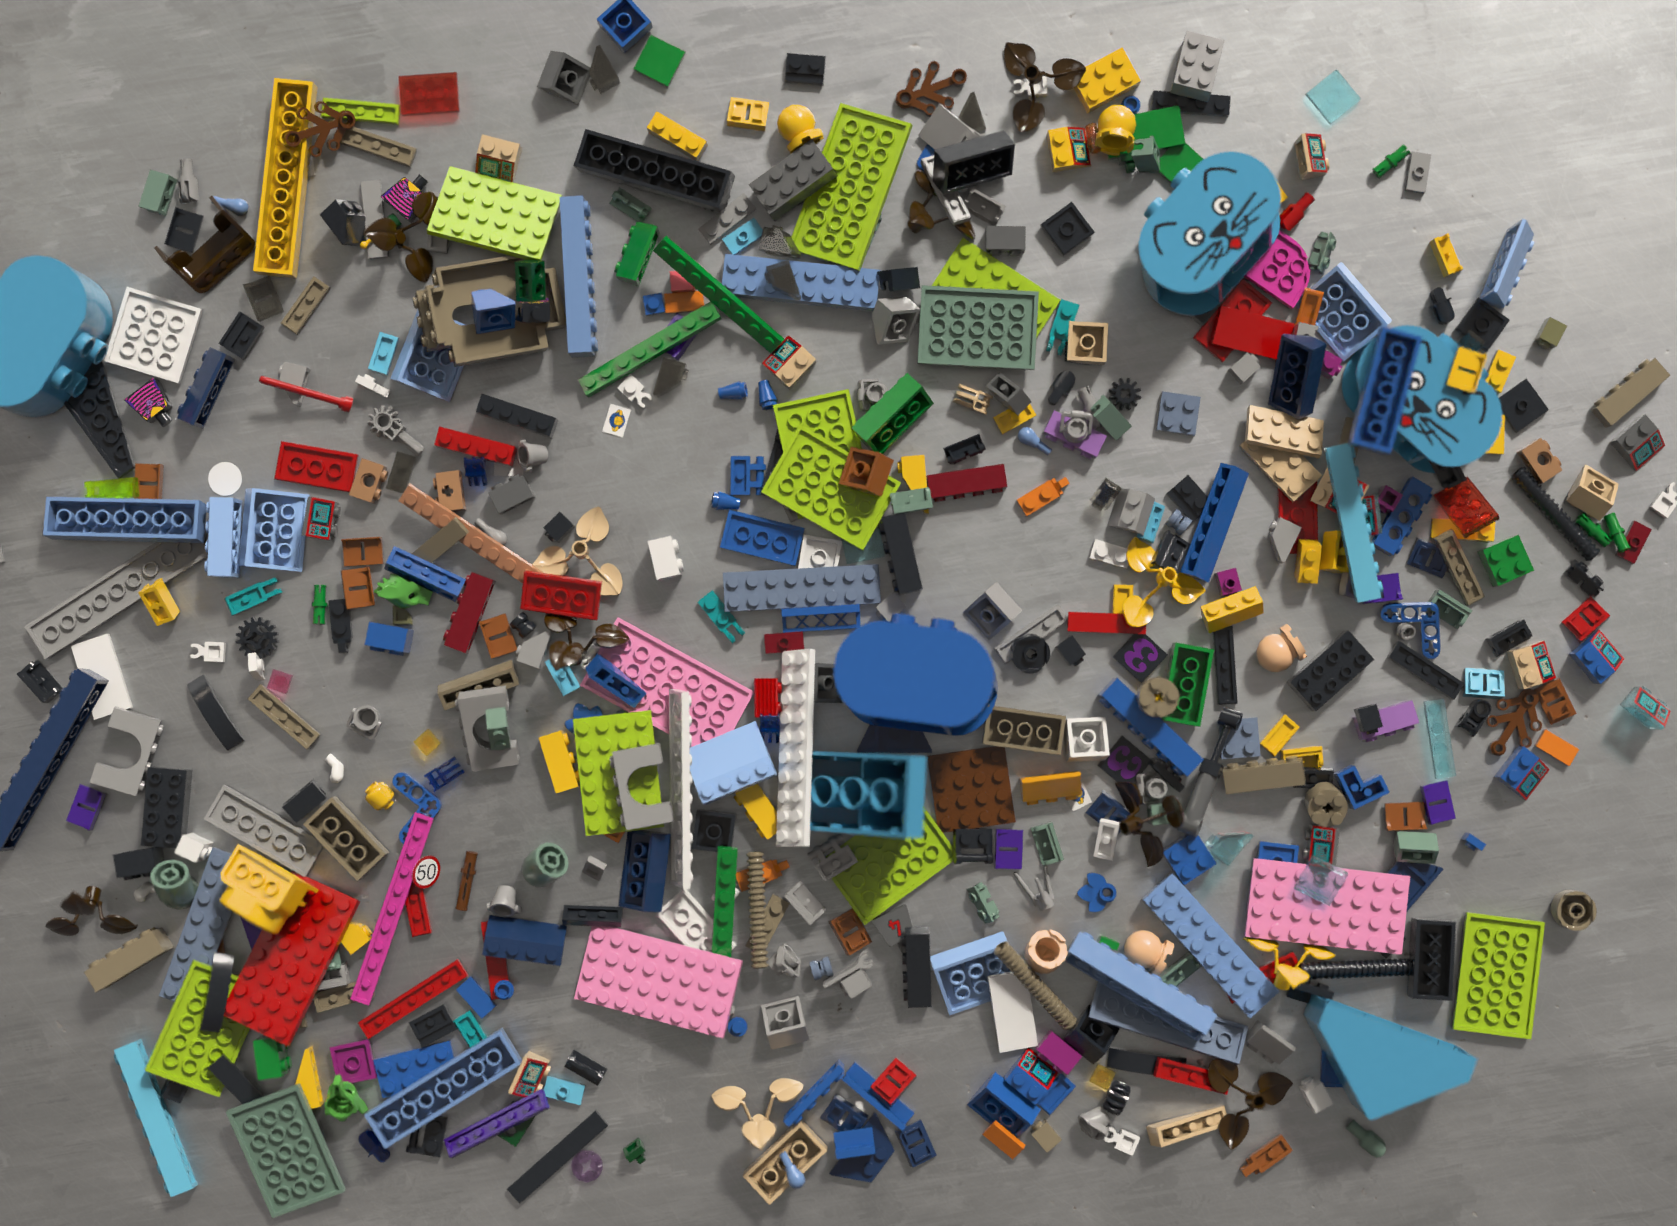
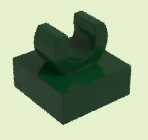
(1127, 160)
(635, 1151)

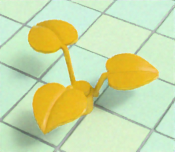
(1184, 588)
(1286, 974)

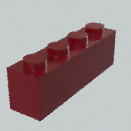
(967, 481)
(469, 612)

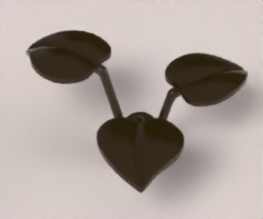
(1020, 60)
(919, 216)
(385, 236)
(570, 654)
(1132, 825)
(86, 905)
(1272, 1091)

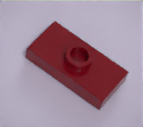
(1636, 538)
(783, 642)

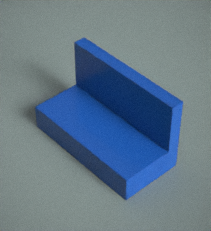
(854, 1143)

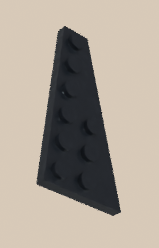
(100, 420)

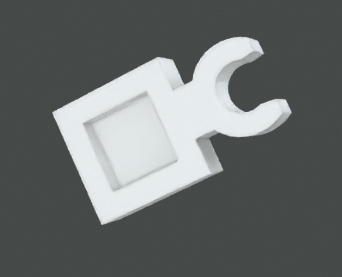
(1040, 89)
(369, 382)
(633, 389)
(1665, 502)
(212, 651)
(256, 666)
(1123, 1141)

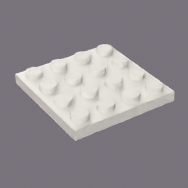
(153, 335)

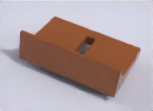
(149, 473)
(353, 555)
(356, 578)
(496, 626)
(1559, 710)
(1415, 816)
(855, 940)

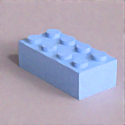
(223, 537)

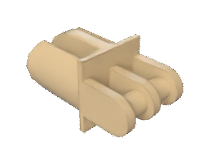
(985, 403)

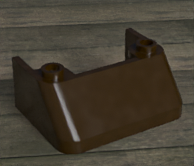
(215, 256)

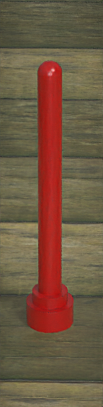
(343, 402)

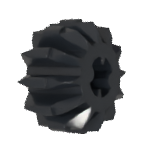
(1124, 387)
(1116, 1097)

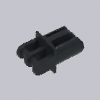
(1441, 306)
(1061, 386)

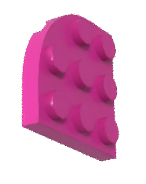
(1282, 271)

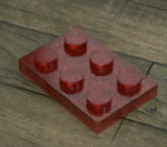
(429, 94)
(1466, 507)

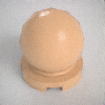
(1278, 651)
(1147, 950)
(1045, 951)

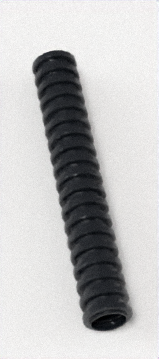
(1555, 514)
(1357, 969)

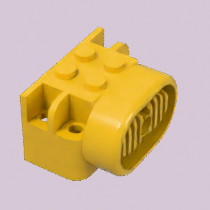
(261, 890)

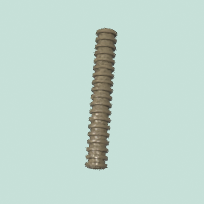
(757, 910)
(1035, 985)

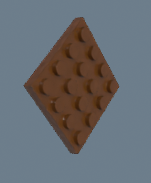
(971, 788)

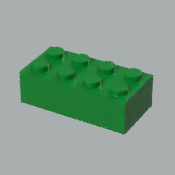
(893, 414)
(1190, 673)

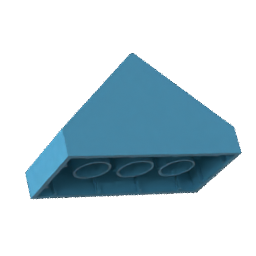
(867, 794)
(1382, 1061)

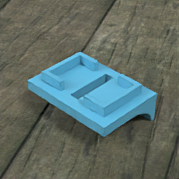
(1474, 683)

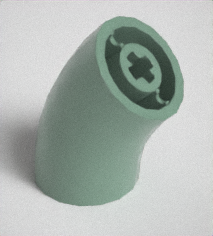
(544, 865)
(174, 884)

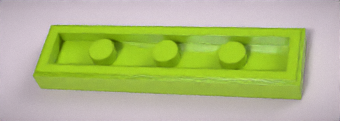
(365, 111)

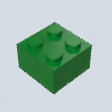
(1505, 560)
(271, 1058)

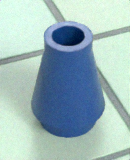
(734, 391)
(766, 395)
(723, 501)

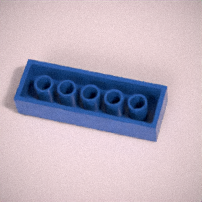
(1384, 390)
(1153, 730)

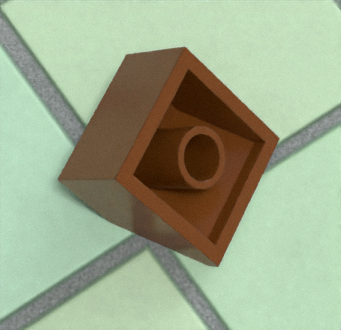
(866, 471)

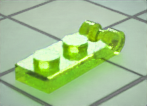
(113, 488)

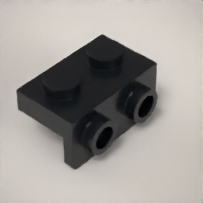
(1304, 991)

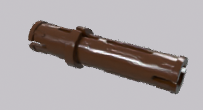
(470, 857)

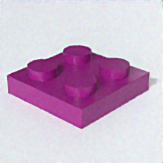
(354, 1061)

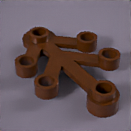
(928, 90)
(323, 127)
(1515, 719)

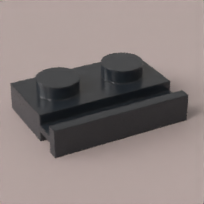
(805, 69)
(241, 335)
(1188, 498)
(1171, 552)
(433, 1025)

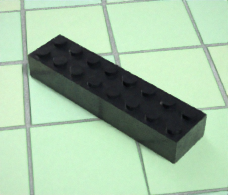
(654, 171)

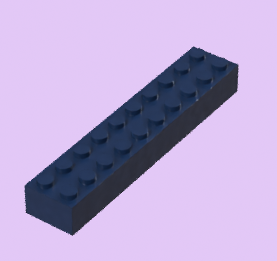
(48, 754)

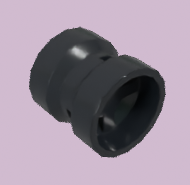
(523, 625)

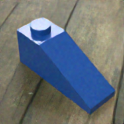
(614, 680)

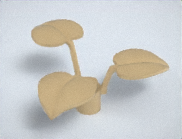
(591, 526)
(759, 1128)

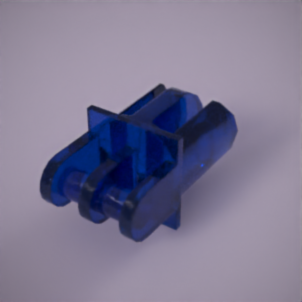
(474, 469)
(770, 724)
(442, 775)
(372, 1145)

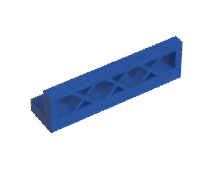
(424, 574)
(822, 610)
(861, 1081)

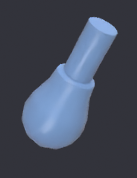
(236, 206)
(1029, 437)
(794, 1176)

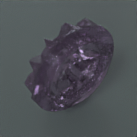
(583, 1157)

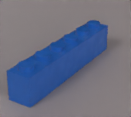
(1214, 522)

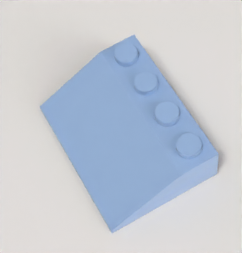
(1508, 264)
(1347, 312)
(426, 370)
(273, 530)
(730, 763)
(964, 972)

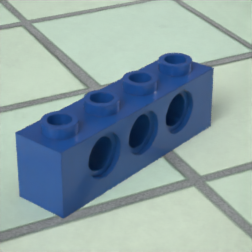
(1423, 494)

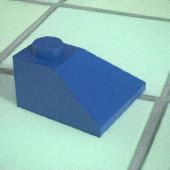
(492, 311)

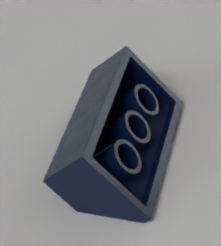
(1297, 374)
(205, 388)
(644, 870)
(524, 940)

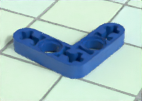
(1424, 619)
(421, 802)

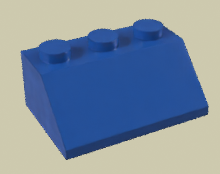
(1005, 1104)

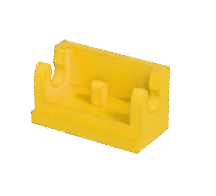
(1445, 255)
(159, 602)
(1311, 755)

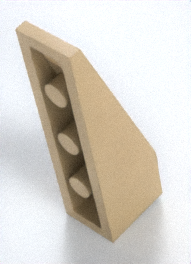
(1184, 1127)

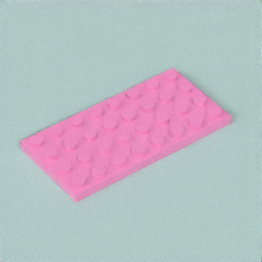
(660, 667)
(1362, 916)
(658, 980)

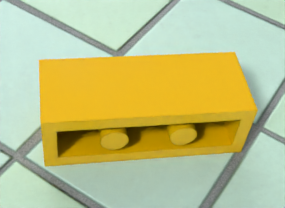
(677, 136)
(1232, 609)
(560, 761)
(759, 810)

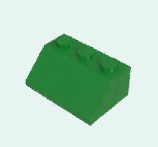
(637, 253)

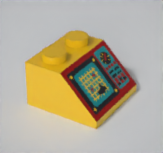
(1068, 148)

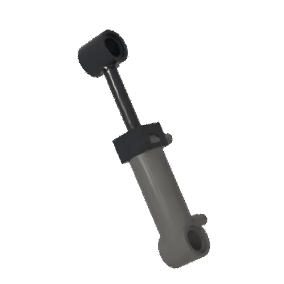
(1208, 775)

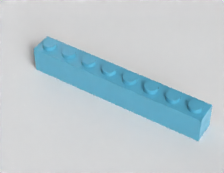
(1352, 522)
(156, 1119)

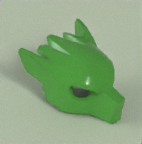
(397, 591)
(343, 1100)

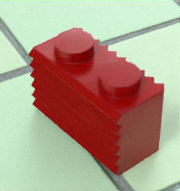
(766, 696)

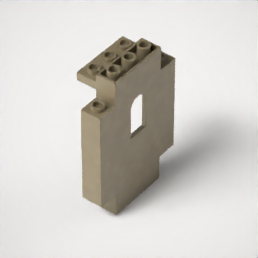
(454, 291)

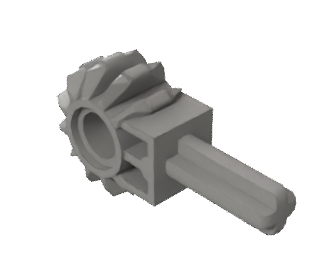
(394, 429)

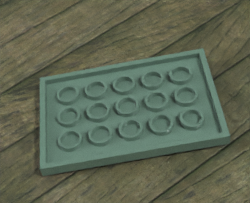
(978, 327)
(286, 1150)

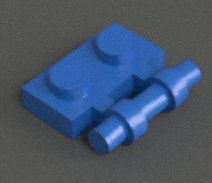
(741, 475)

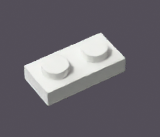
(1109, 553)
(1106, 839)

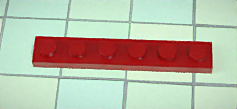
(413, 998)

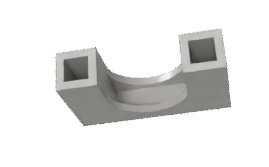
(471, 707)
(129, 779)
(634, 813)

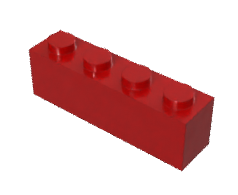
(475, 446)

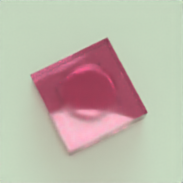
(280, 681)

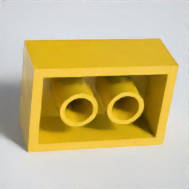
(1106, 80)

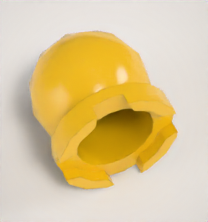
(798, 127)
(1116, 130)

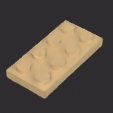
(1283, 432)
(1287, 470)

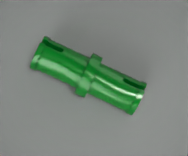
(1391, 161)
(1593, 530)
(1616, 532)
(319, 604)

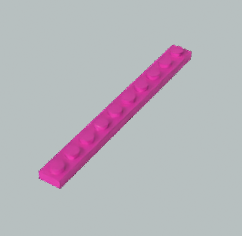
(392, 909)

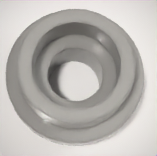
(1406, 630)

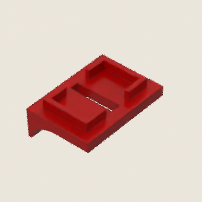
(1579, 626)
(886, 1088)

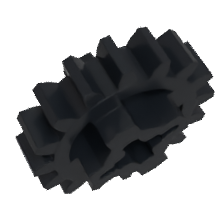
(255, 630)

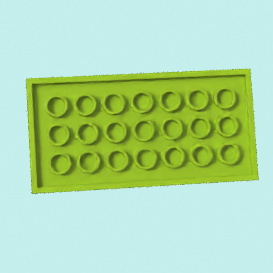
(844, 213)

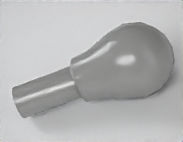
(496, 534)

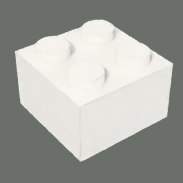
(665, 558)
(1086, 739)

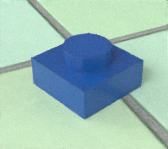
(654, 304)
(1473, 842)

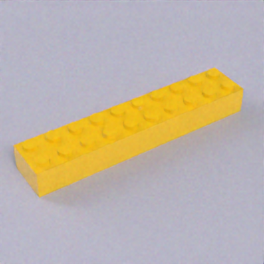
(284, 181)

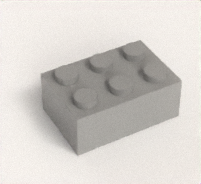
(1197, 66)

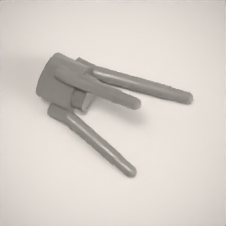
(1044, 900)

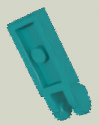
(1066, 312)
(251, 597)
(716, 611)

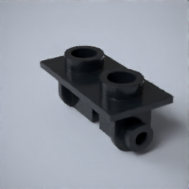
(961, 449)
(1591, 583)
(585, 1067)

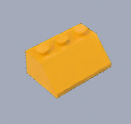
(1050, 787)

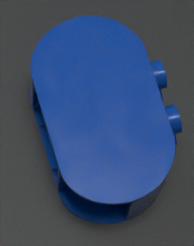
(916, 676)

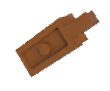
(1266, 1156)

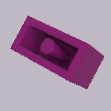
(1058, 1052)

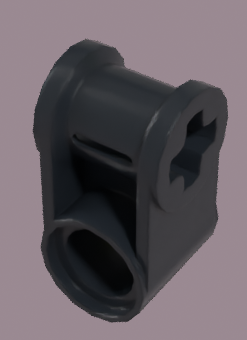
(1473, 717)

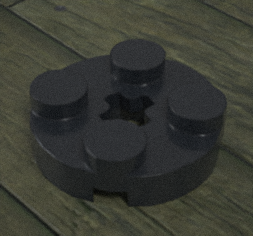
(1020, 648)

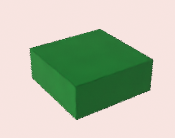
(1110, 942)

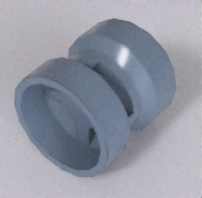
(1175, 518)
(826, 969)

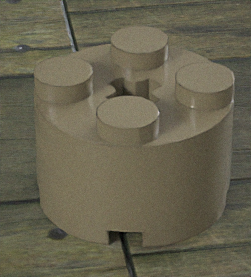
(1169, 697)
(1323, 814)
(1578, 919)

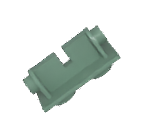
(630, 205)
(1325, 245)
(986, 911)

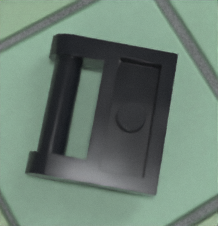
(972, 839)
(433, 1138)

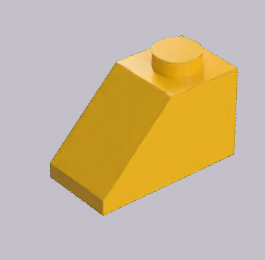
(356, 937)

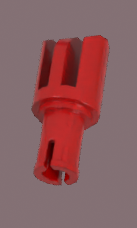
(1295, 212)

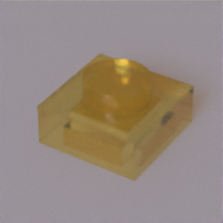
(427, 742)
(1102, 1076)

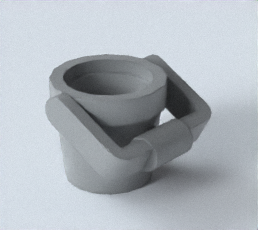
(871, 393)
(1075, 429)
(531, 455)
(365, 719)
(1152, 787)
(504, 902)
(784, 960)
(1094, 1123)

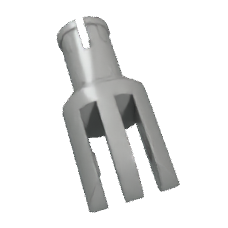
(187, 182)
(1089, 401)

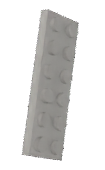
(264, 830)

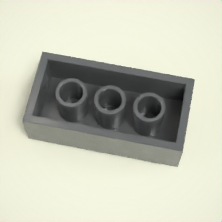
(793, 180)

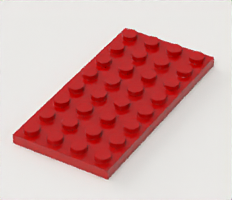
(289, 966)

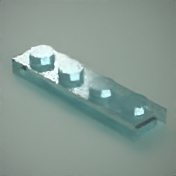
(1439, 738)

